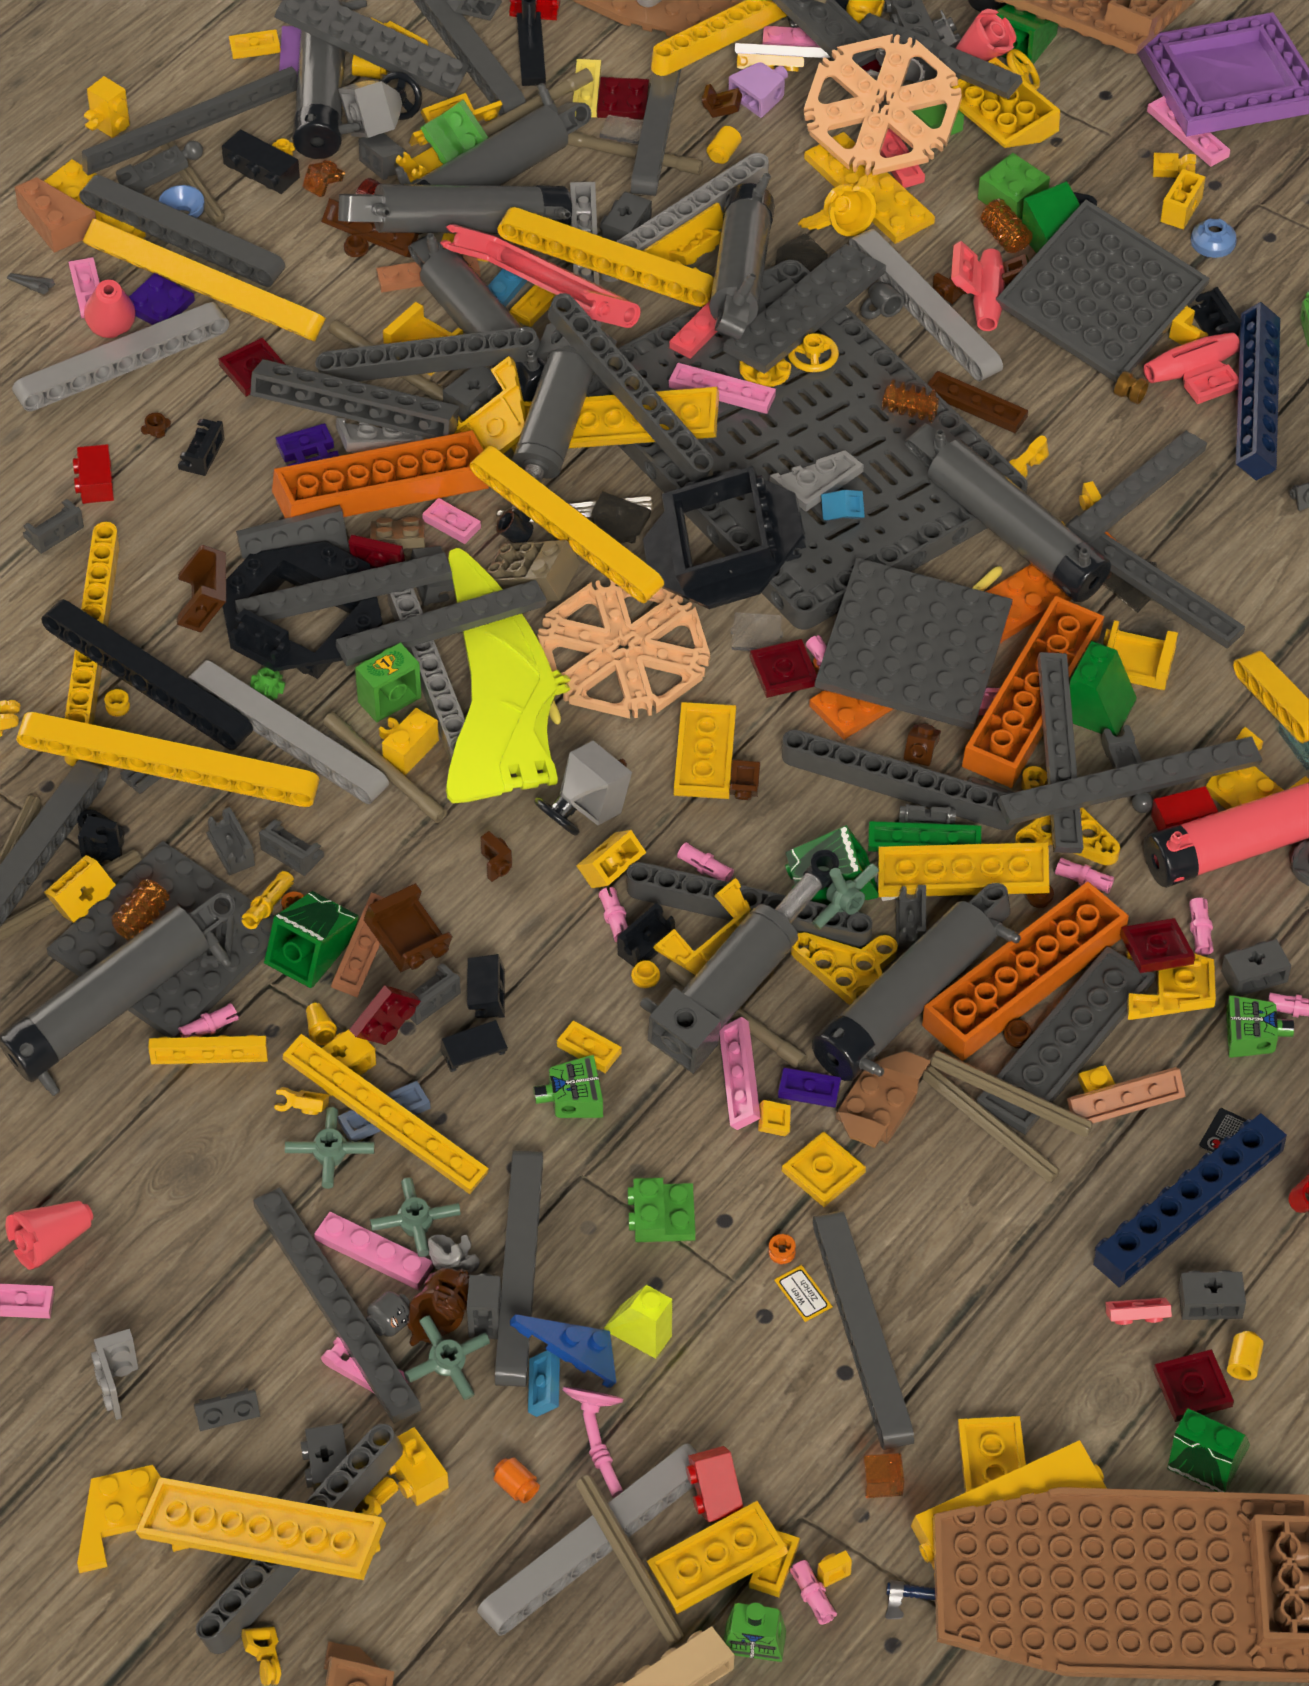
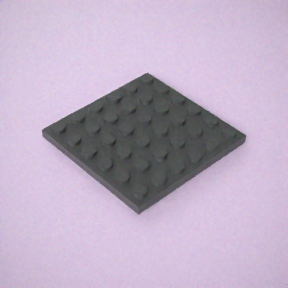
(1102, 291)
(914, 643)
(193, 988)

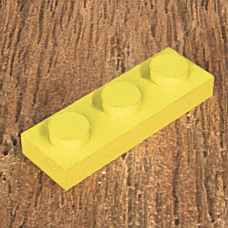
(590, 92)

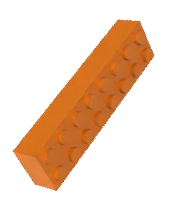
(380, 477)
(1014, 718)
(1024, 972)

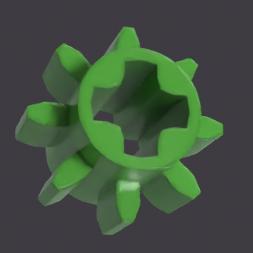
(268, 683)

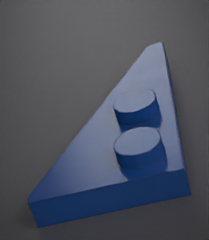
(579, 1345)

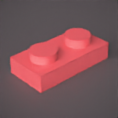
(1126, 1311)

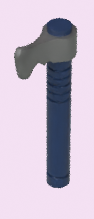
(898, 1590)

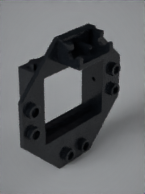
(298, 565)
(737, 574)

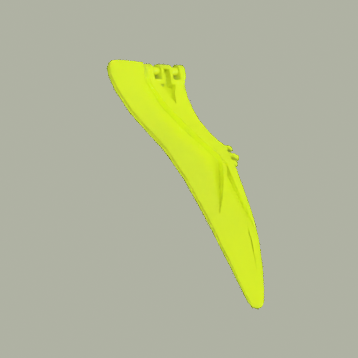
(508, 700)

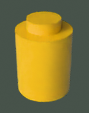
(364, 68)
(724, 144)
(1245, 1356)

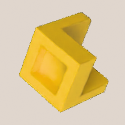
(1182, 329)

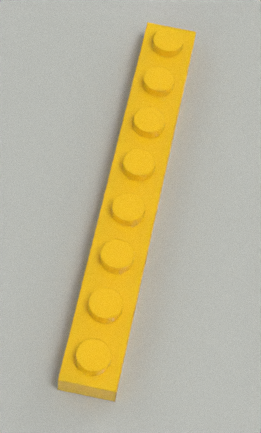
(385, 1114)

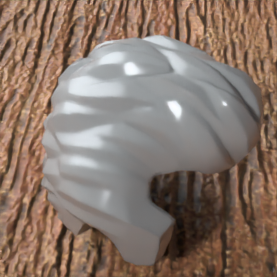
(448, 1254)

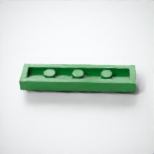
(920, 834)

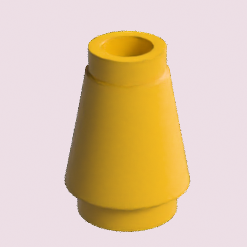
(320, 1025)

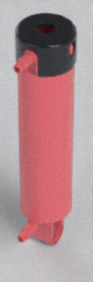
(1228, 836)

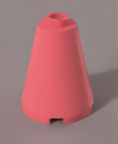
(988, 36)
(109, 310)
(46, 1230)

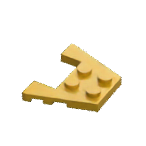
(502, 418)
(1244, 784)
(678, 951)
(1178, 990)
(113, 1508)

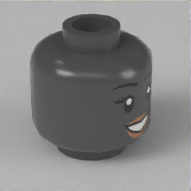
(388, 1314)

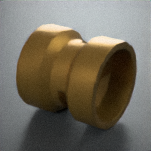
(1131, 387)

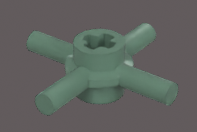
(844, 894)
(330, 1147)
(415, 1217)
(444, 1366)

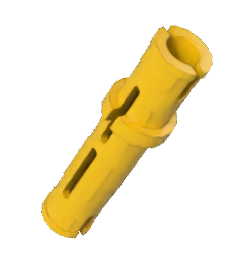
(263, 905)

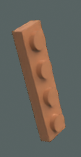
(408, 275)
(358, 956)
(1128, 1096)

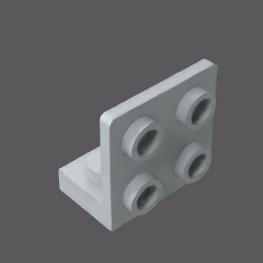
(112, 1358)

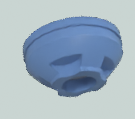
(184, 198)
(1213, 243)

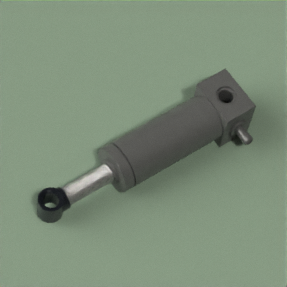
(549, 420)
(691, 1020)

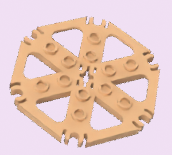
(894, 115)
(630, 663)

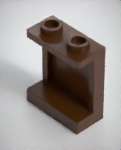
(208, 580)
(406, 929)

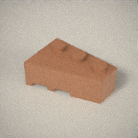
(53, 214)

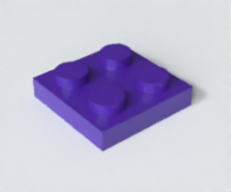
(160, 299)

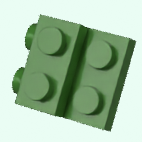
(661, 1211)

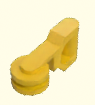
(1035, 454)
(269, 1670)

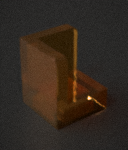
(884, 1475)

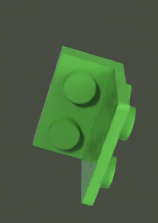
(454, 132)

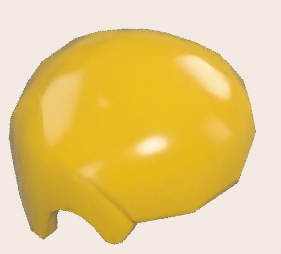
(860, 8)

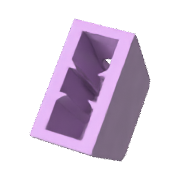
(759, 87)

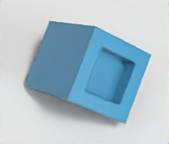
(843, 505)

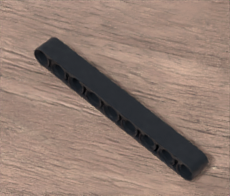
(147, 674)

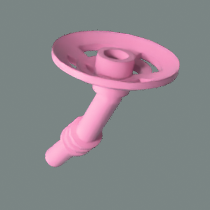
(601, 1457)

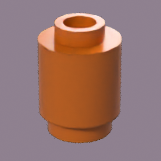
(516, 1479)

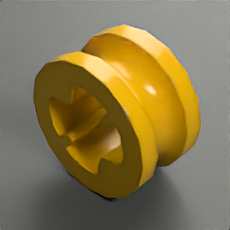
(117, 696)

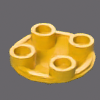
(775, 376)

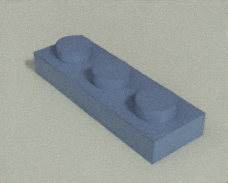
(408, 1096)

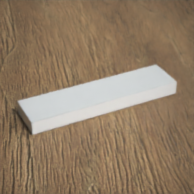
(780, 50)

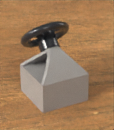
(379, 105)
(591, 784)

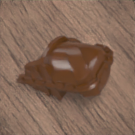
(442, 1299)

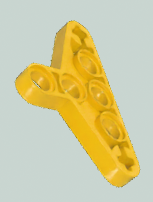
(1035, 832)
(844, 962)

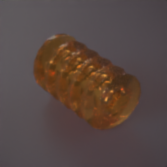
(1006, 226)
(911, 401)
(140, 909)

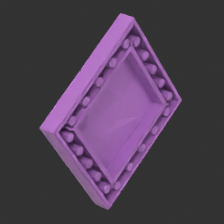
(1229, 74)

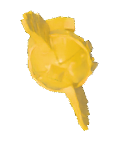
(846, 208)

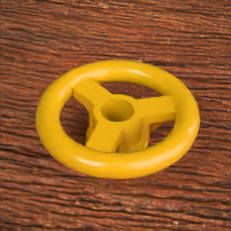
(1023, 69)
(812, 347)

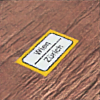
(803, 1293)

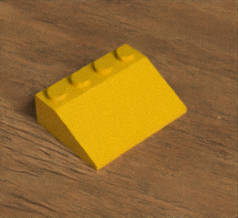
(1013, 121)

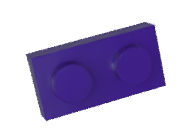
(809, 1087)

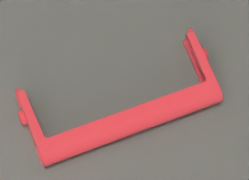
(599, 302)

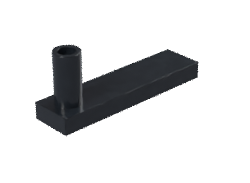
(531, 45)

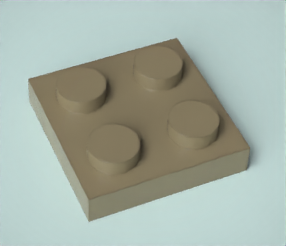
(405, 532)

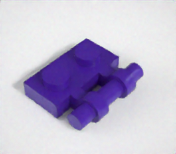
(305, 443)

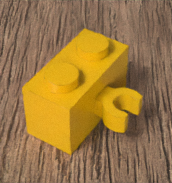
(107, 107)
(409, 740)
(418, 1469)

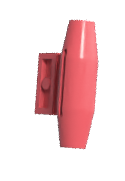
(982, 279)
(1199, 366)

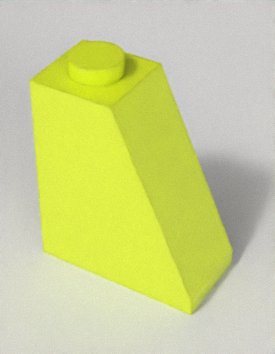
(644, 1321)

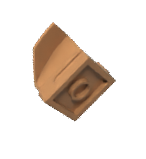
(881, 1103)
(353, 1667)

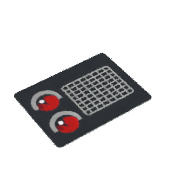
(1223, 1124)

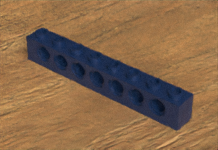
(1258, 391)
(1122, 1265)

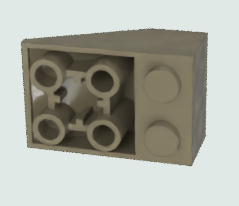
(545, 561)

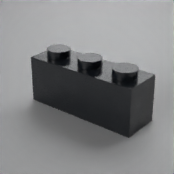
(260, 161)

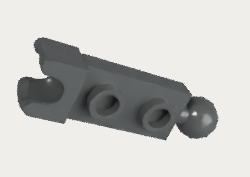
(158, 167)
(1121, 753)

